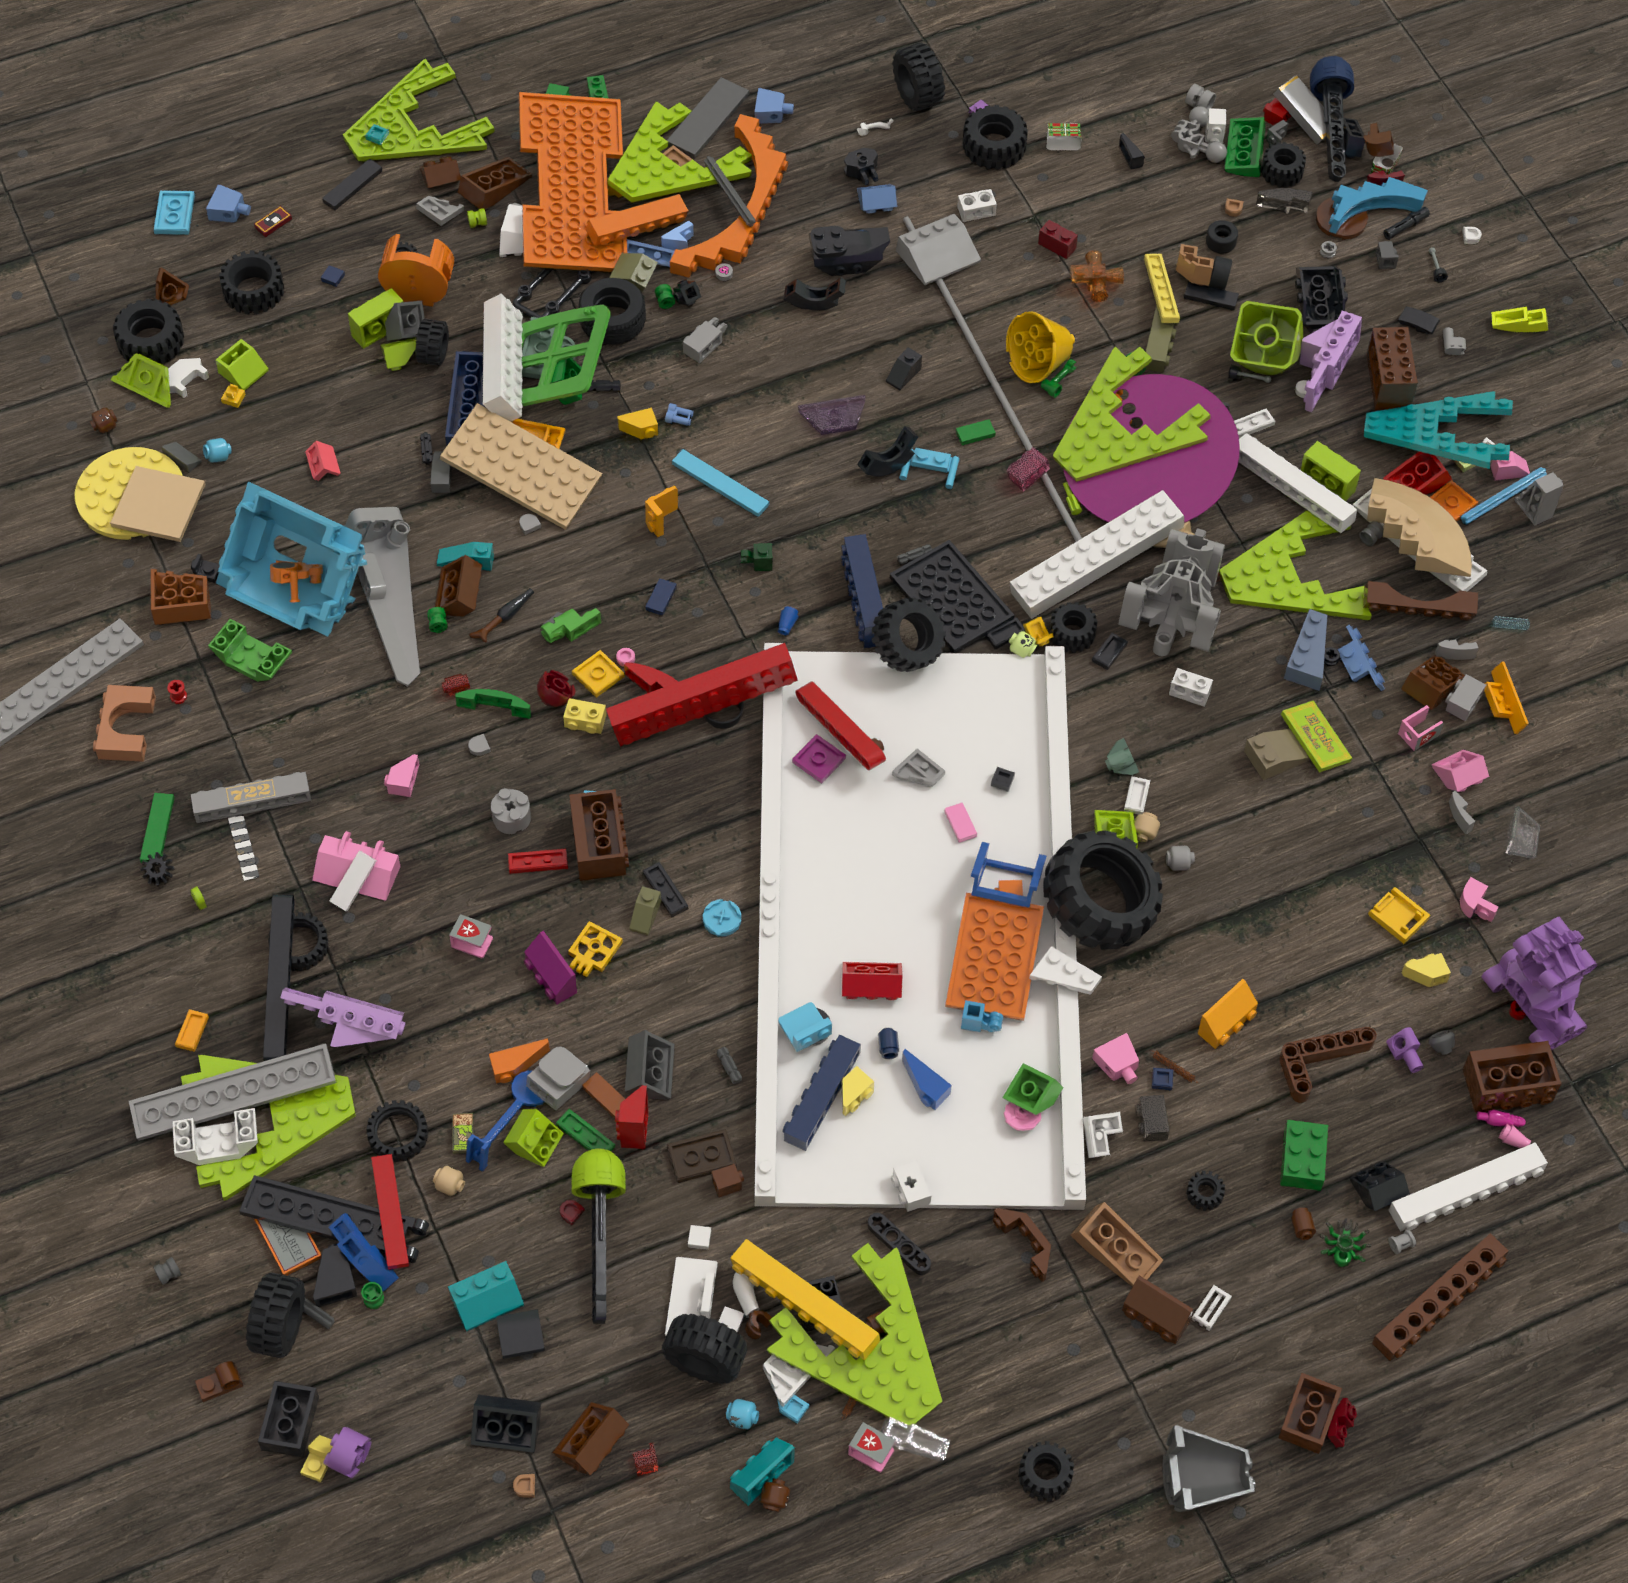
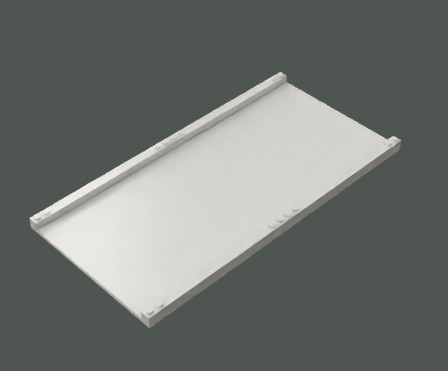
(880, 878)

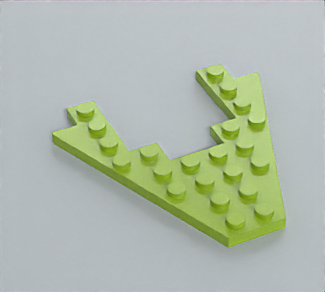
(403, 136)
(650, 174)
(1100, 444)
(1269, 580)
(296, 1123)
(896, 1374)

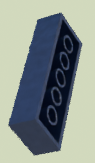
(465, 390)
(862, 585)

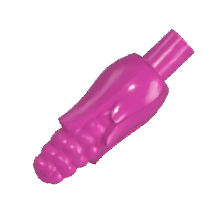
(1499, 1118)

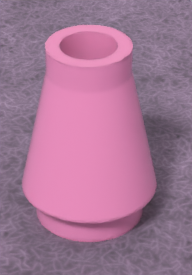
(1513, 1137)

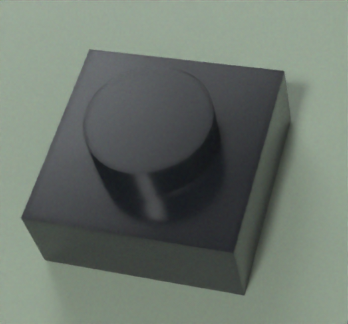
(1002, 779)

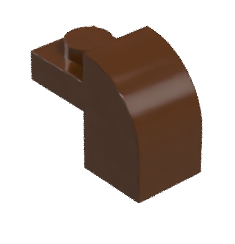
(1379, 143)

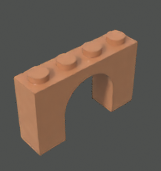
(119, 701)

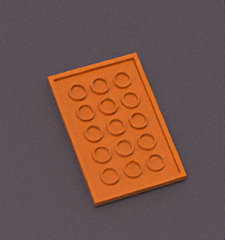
(995, 956)

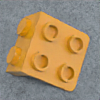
(659, 506)

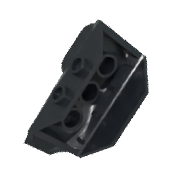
(847, 250)
(1320, 295)

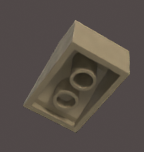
(1275, 752)

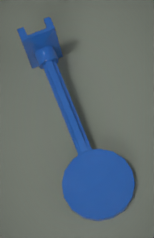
(478, 1148)

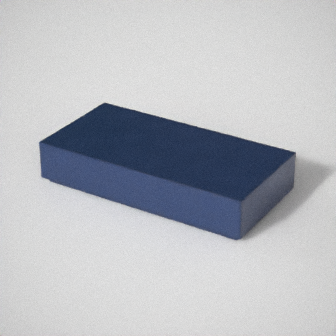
(661, 596)

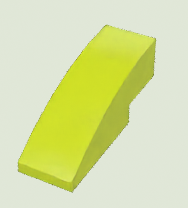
(1520, 320)

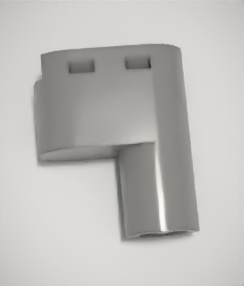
(1452, 344)

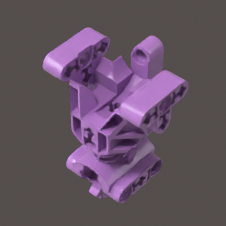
(1545, 975)

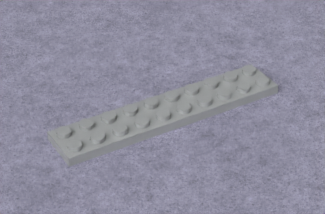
(66, 678)
(233, 1091)

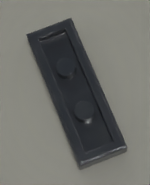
(1211, 295)
(670, 896)

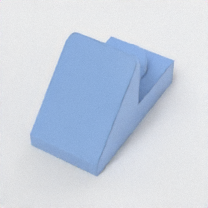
(678, 237)

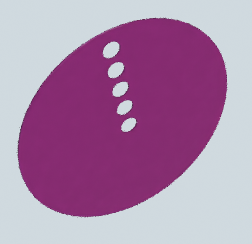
(1189, 476)

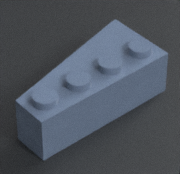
(1308, 654)

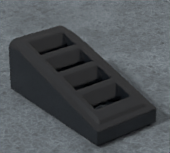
(1131, 152)

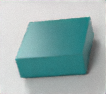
(377, 134)

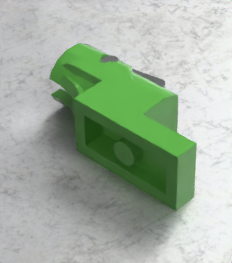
(570, 625)

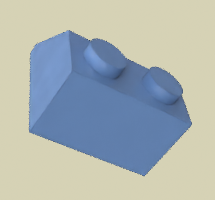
(877, 198)

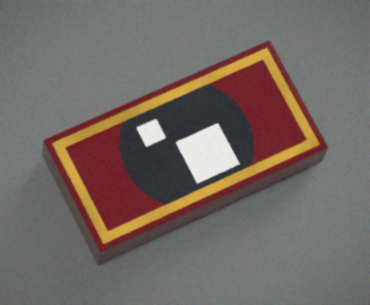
(273, 221)

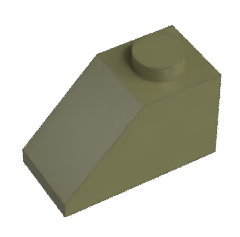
(645, 910)

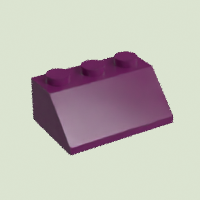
(550, 969)

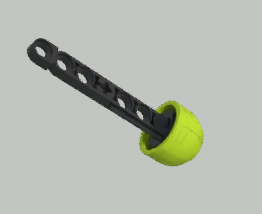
(598, 1177)

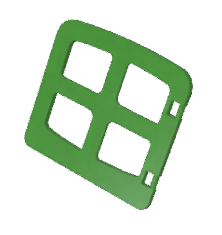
(578, 384)

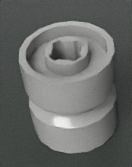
(1198, 97)

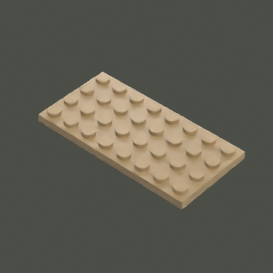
(521, 466)

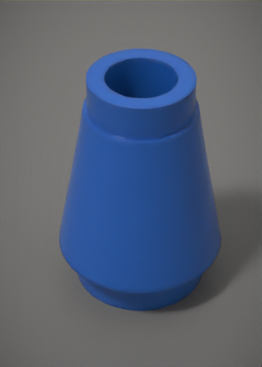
(787, 620)

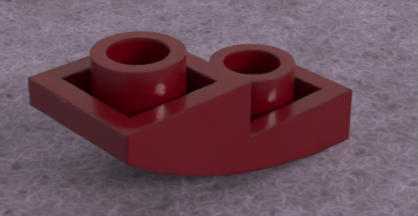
(1380, 177)
(1342, 1419)

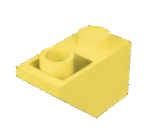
(1427, 971)
(855, 1088)

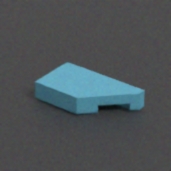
(794, 1409)

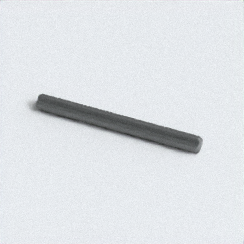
(729, 191)

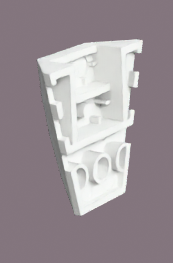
(511, 232)

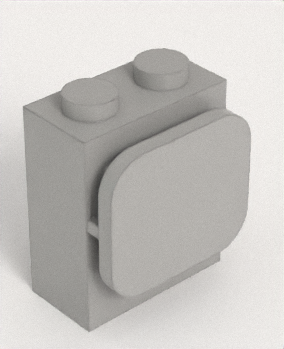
(558, 1077)

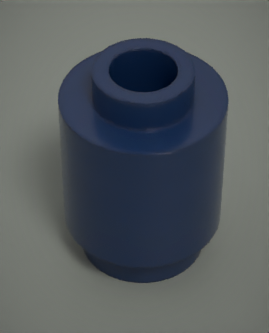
(888, 1043)

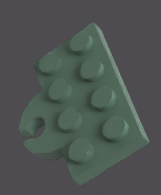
(539, 343)

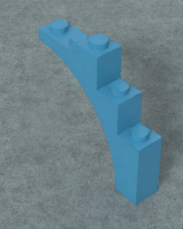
(1372, 196)

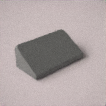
(181, 456)

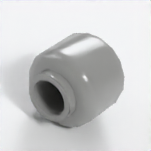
(1179, 858)

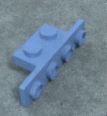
(1357, 660)

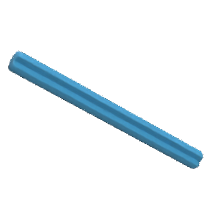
(1502, 496)

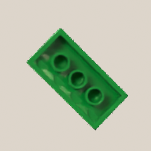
(1245, 146)

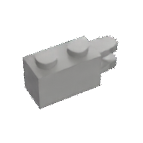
(704, 340)

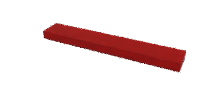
(390, 1212)

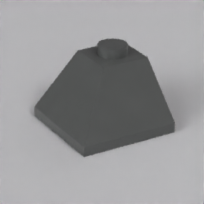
(404, 320)

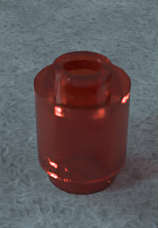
(455, 684)

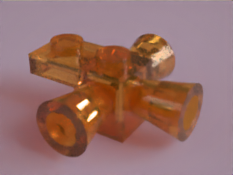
(1096, 275)

